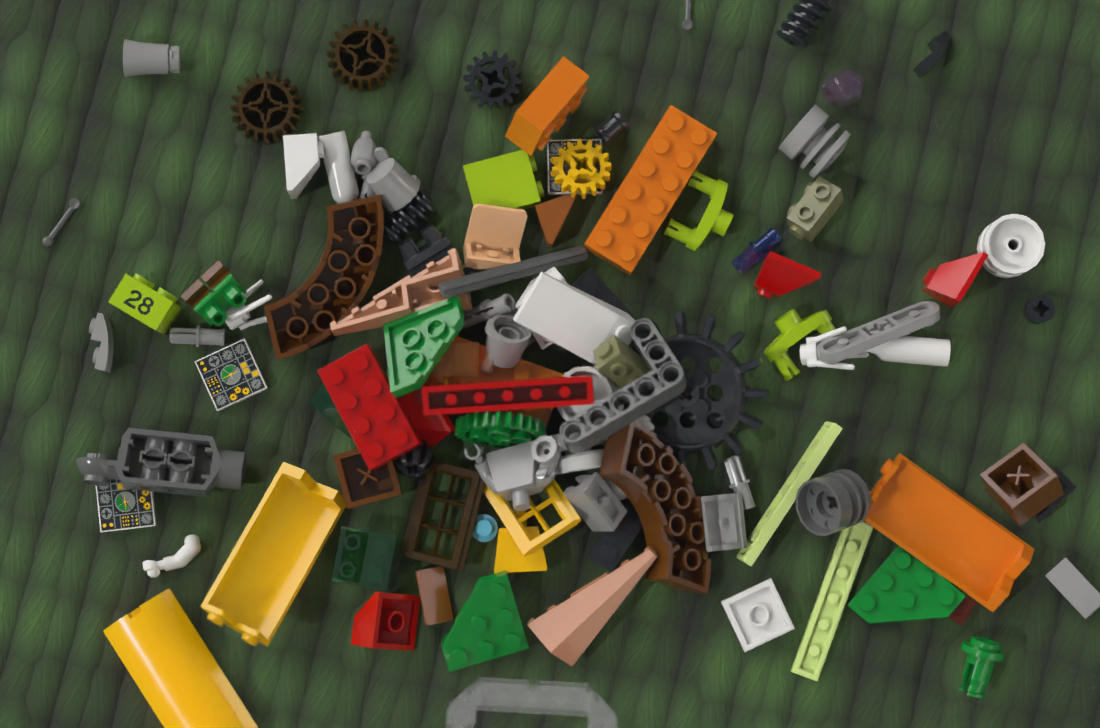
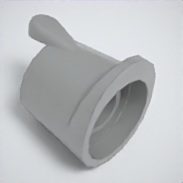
(392, 182)
(504, 342)

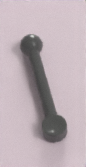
(687, 23)
(74, 205)

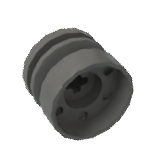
(833, 502)

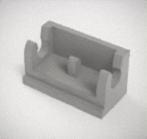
(596, 503)
(724, 522)

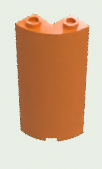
(947, 532)

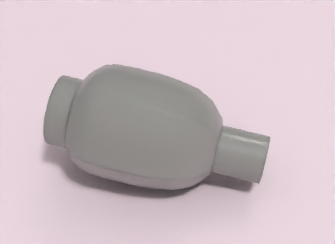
(362, 154)

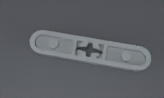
(878, 332)

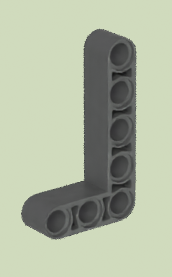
(630, 394)

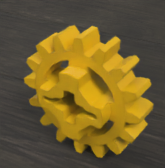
(579, 157)

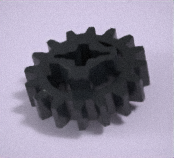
(481, 74)

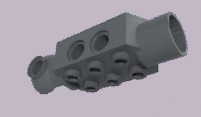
(167, 464)

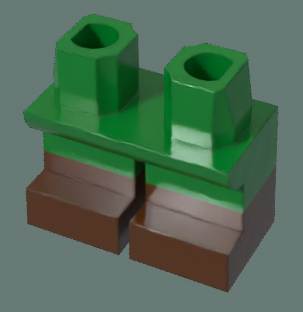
(226, 293)

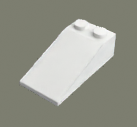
(572, 317)

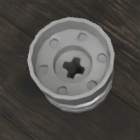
(815, 141)

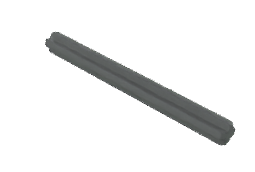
(512, 271)

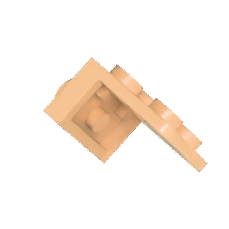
(493, 236)

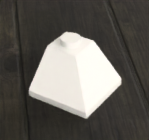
(301, 160)

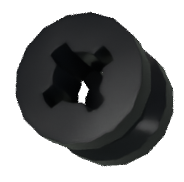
(1033, 310)

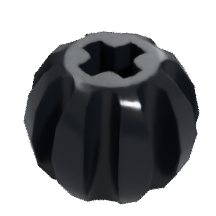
(415, 462)

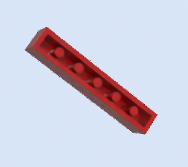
(507, 395)

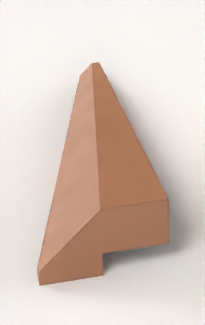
(405, 297)
(575, 622)

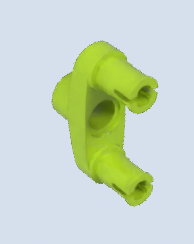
(714, 218)
(792, 330)

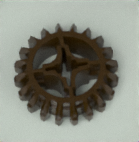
(353, 51)
(255, 108)

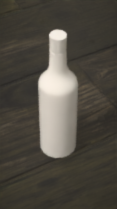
(338, 167)
(915, 351)

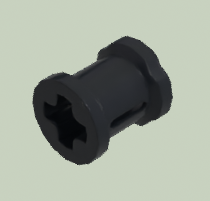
(611, 128)

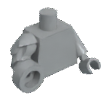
(518, 469)

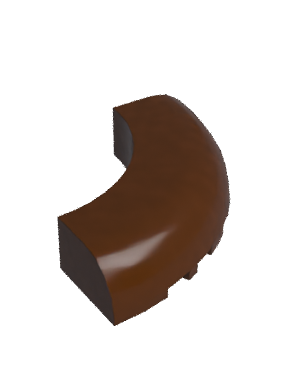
(337, 281)
(665, 506)

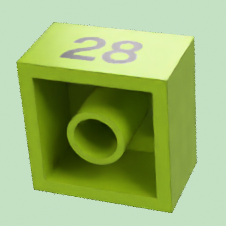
(140, 301)

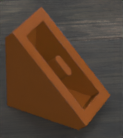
(553, 216)

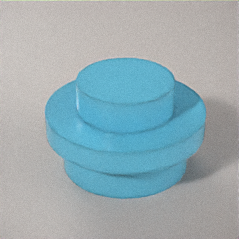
(485, 528)

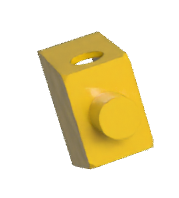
(510, 556)

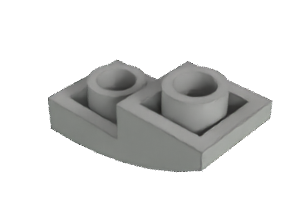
(102, 332)
(1075, 588)

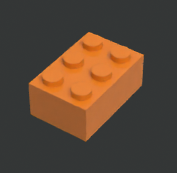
(548, 107)

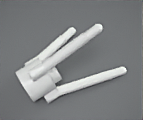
(238, 316)
(809, 351)

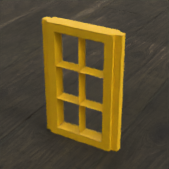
(516, 528)

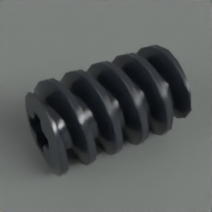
(802, 20)
(408, 218)

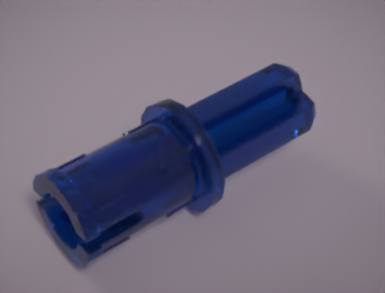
(756, 250)

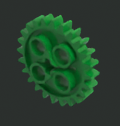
(499, 429)

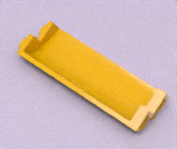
(274, 555)
(176, 667)

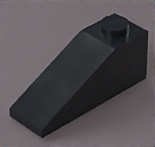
(615, 543)

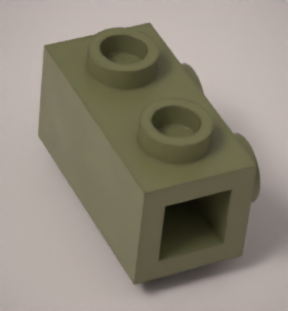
(814, 209)
(619, 362)

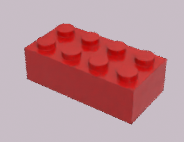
(369, 408)

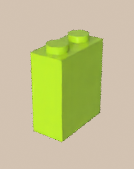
(504, 181)

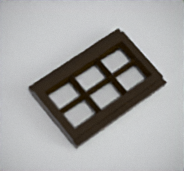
(467, 523)

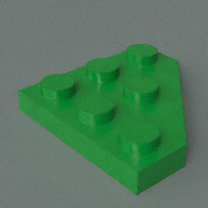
(418, 343)
(905, 592)
(485, 625)

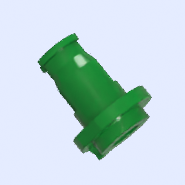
(979, 664)

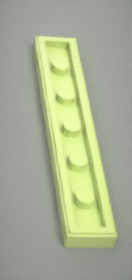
(788, 492)
(831, 600)

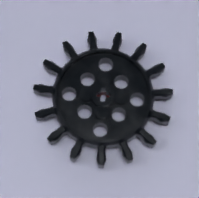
(700, 402)

